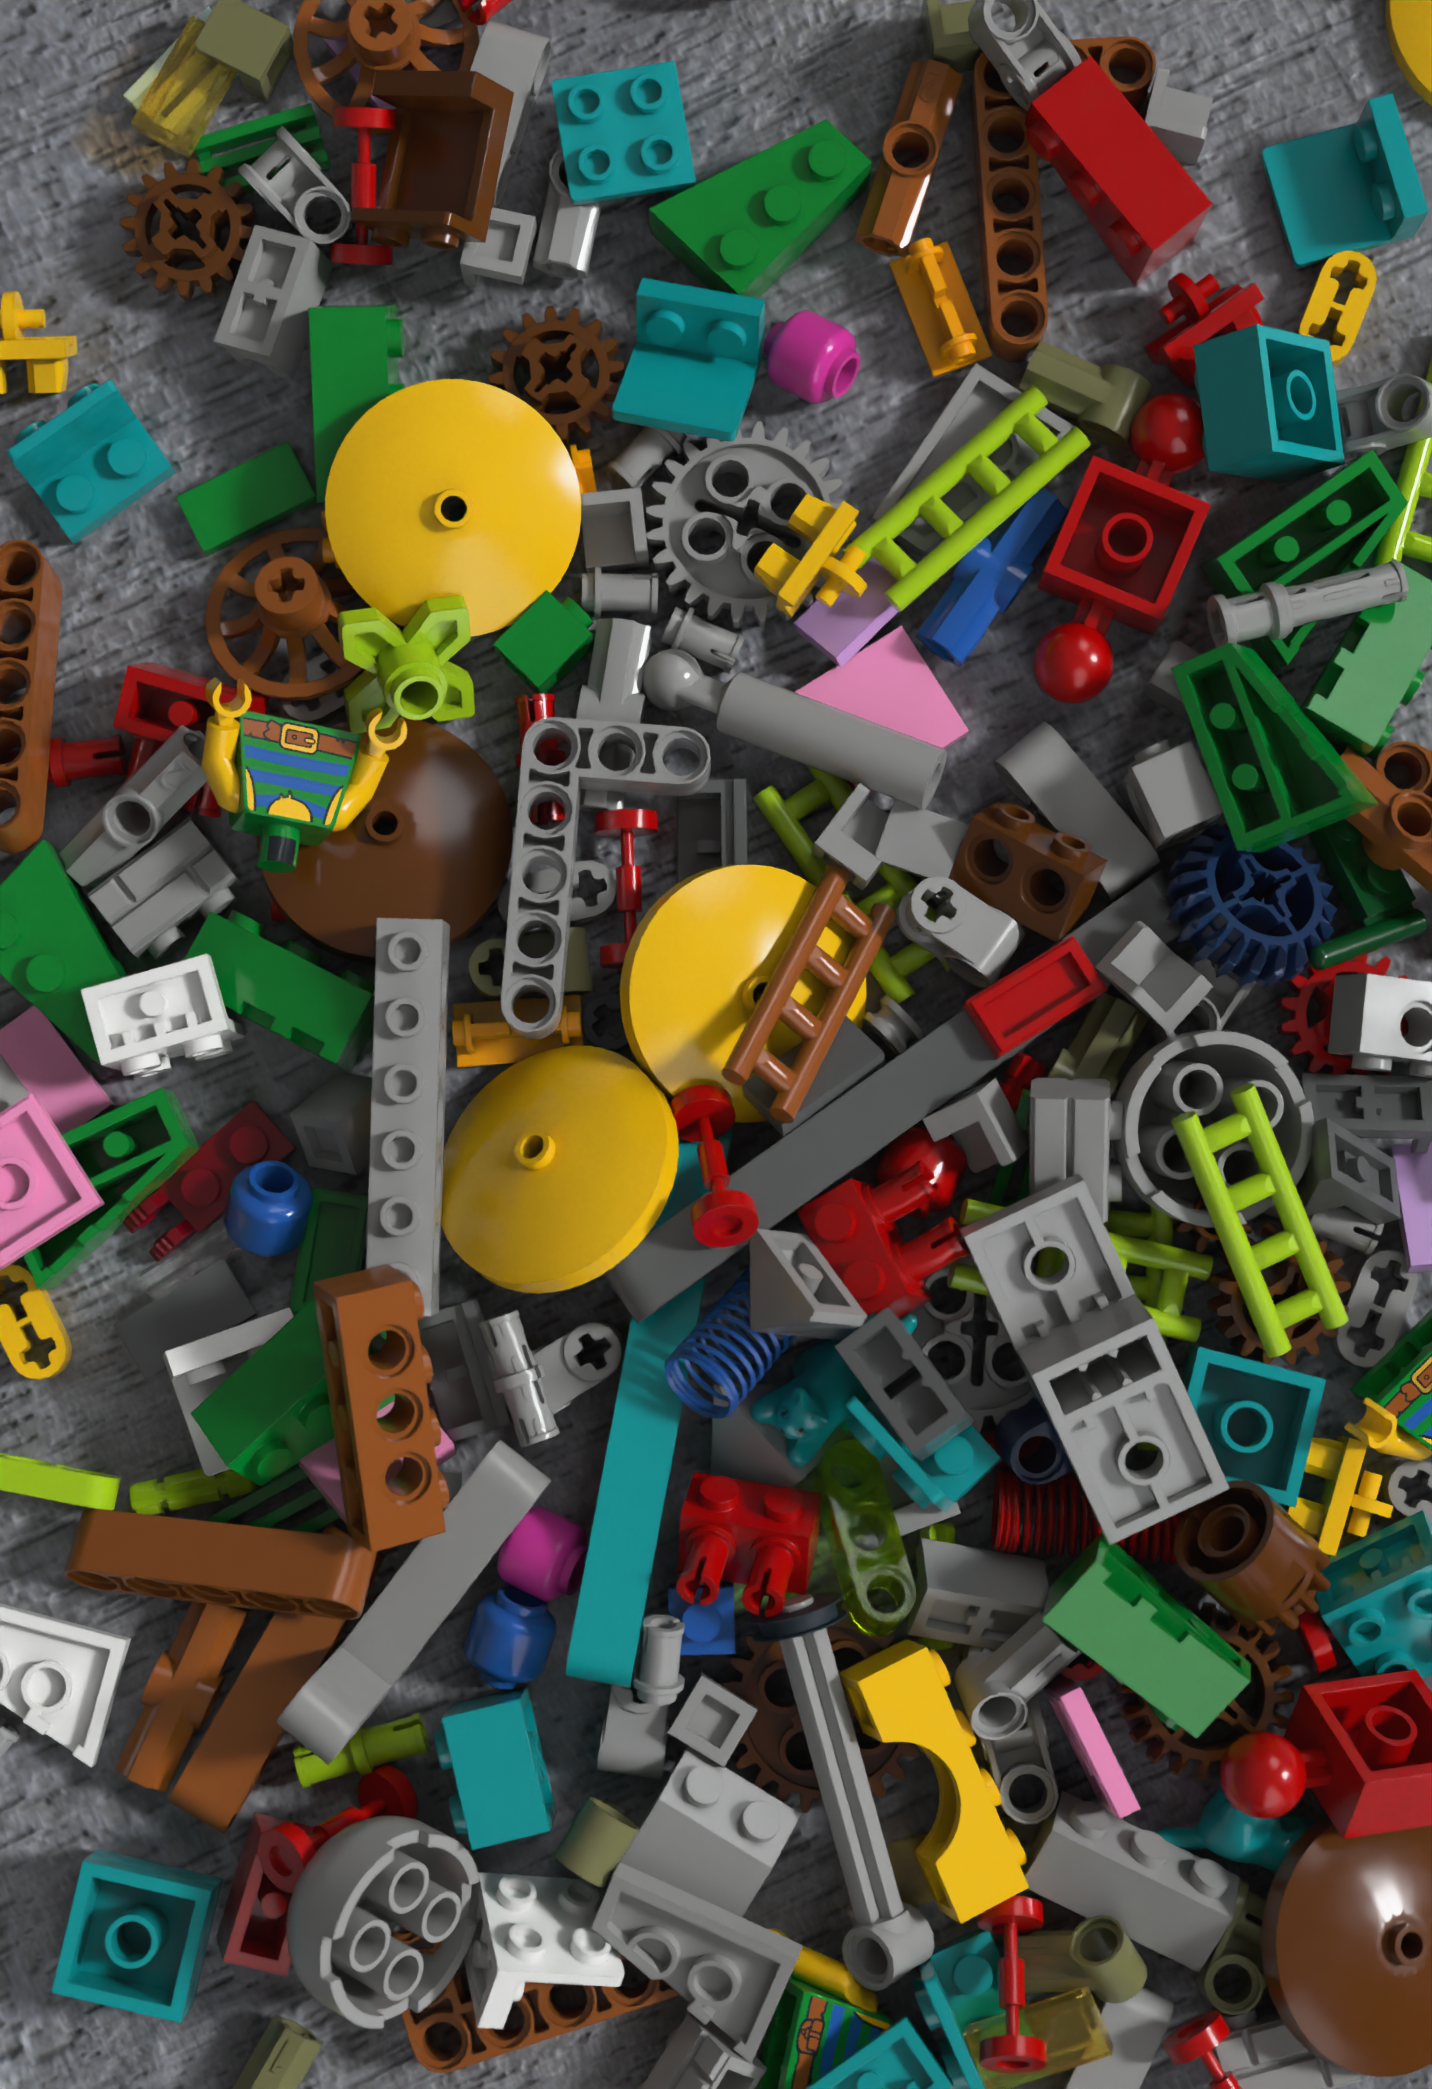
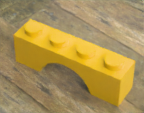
(967, 1852)

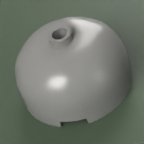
(1197, 1075)
(360, 1890)

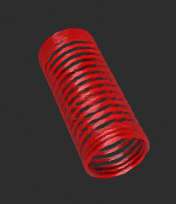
(1007, 1520)

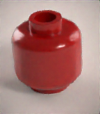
(943, 1157)

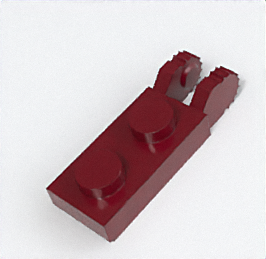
(204, 1180)

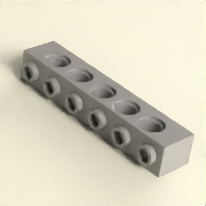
(409, 1101)

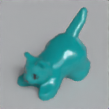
(814, 1400)
(1238, 1835)

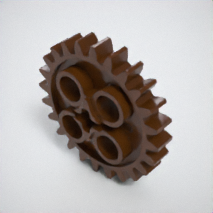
(779, 1721)

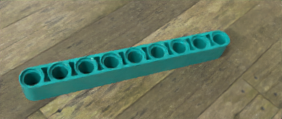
(636, 1471)

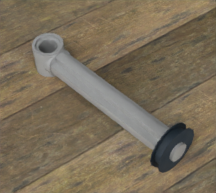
(885, 1935)

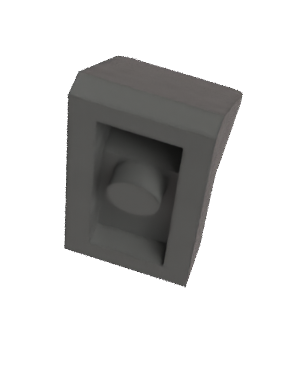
(1348, 1174)

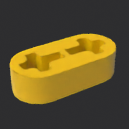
(1351, 313)
(42, 1317)

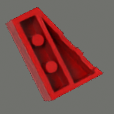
(1116, 170)

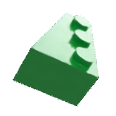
(763, 212)
(351, 371)
(1309, 539)
(1373, 671)
(1263, 751)
(53, 943)
(288, 989)
(126, 1160)
(275, 1402)
(1145, 1637)

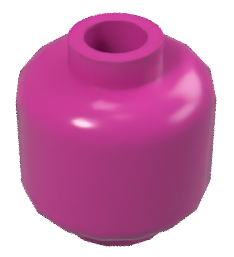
(811, 357)
(544, 1555)

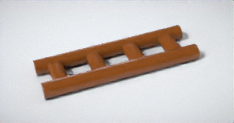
(778, 1004)

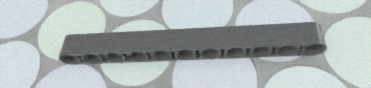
(859, 1123)

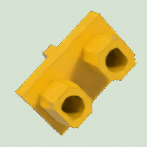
(44, 355)
(827, 531)
(1340, 1466)

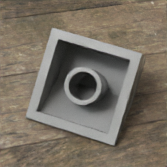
(711, 1833)

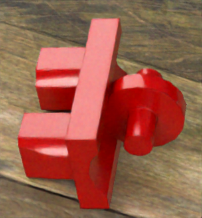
(1224, 313)

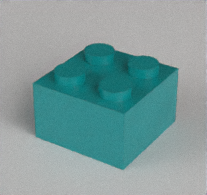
(1268, 404)
(1254, 1418)
(497, 1768)
(137, 1935)

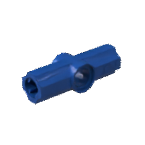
(990, 578)

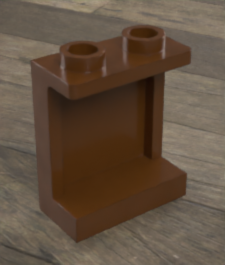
(438, 158)

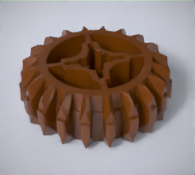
(1244, 1723)

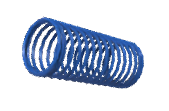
(713, 1366)

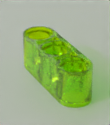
(857, 1568)

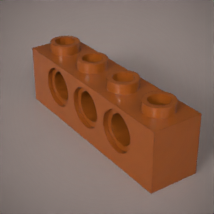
(349, 1316)

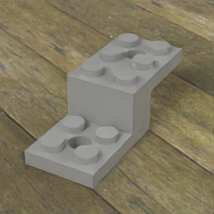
(1094, 1359)

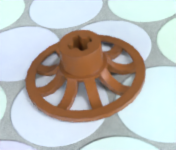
(378, 38)
(290, 606)

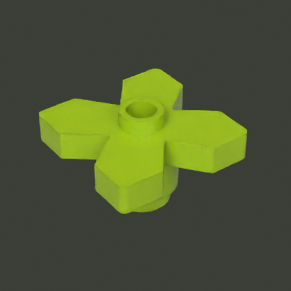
(408, 668)

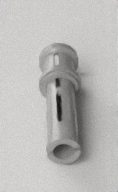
(1278, 608)

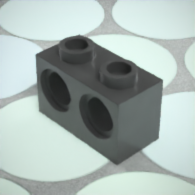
(904, 1384)

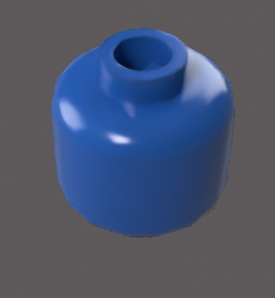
(268, 1208)
(510, 1638)

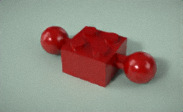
(1122, 548)
(1357, 1748)

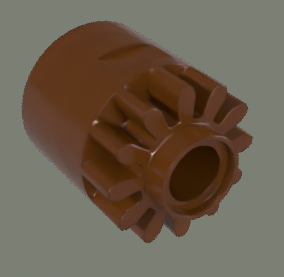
(1251, 1557)

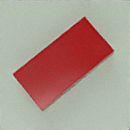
(1034, 997)

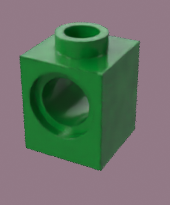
(546, 642)

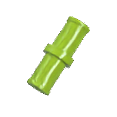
(365, 1750)

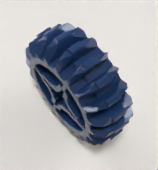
(1248, 907)

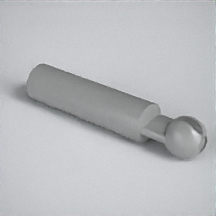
(800, 728)

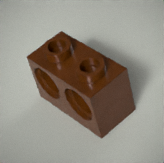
(1023, 884)

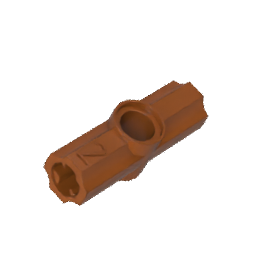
(917, 126)
(1399, 828)
(181, 1694)

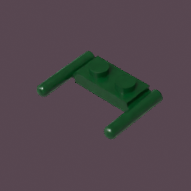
(1370, 894)

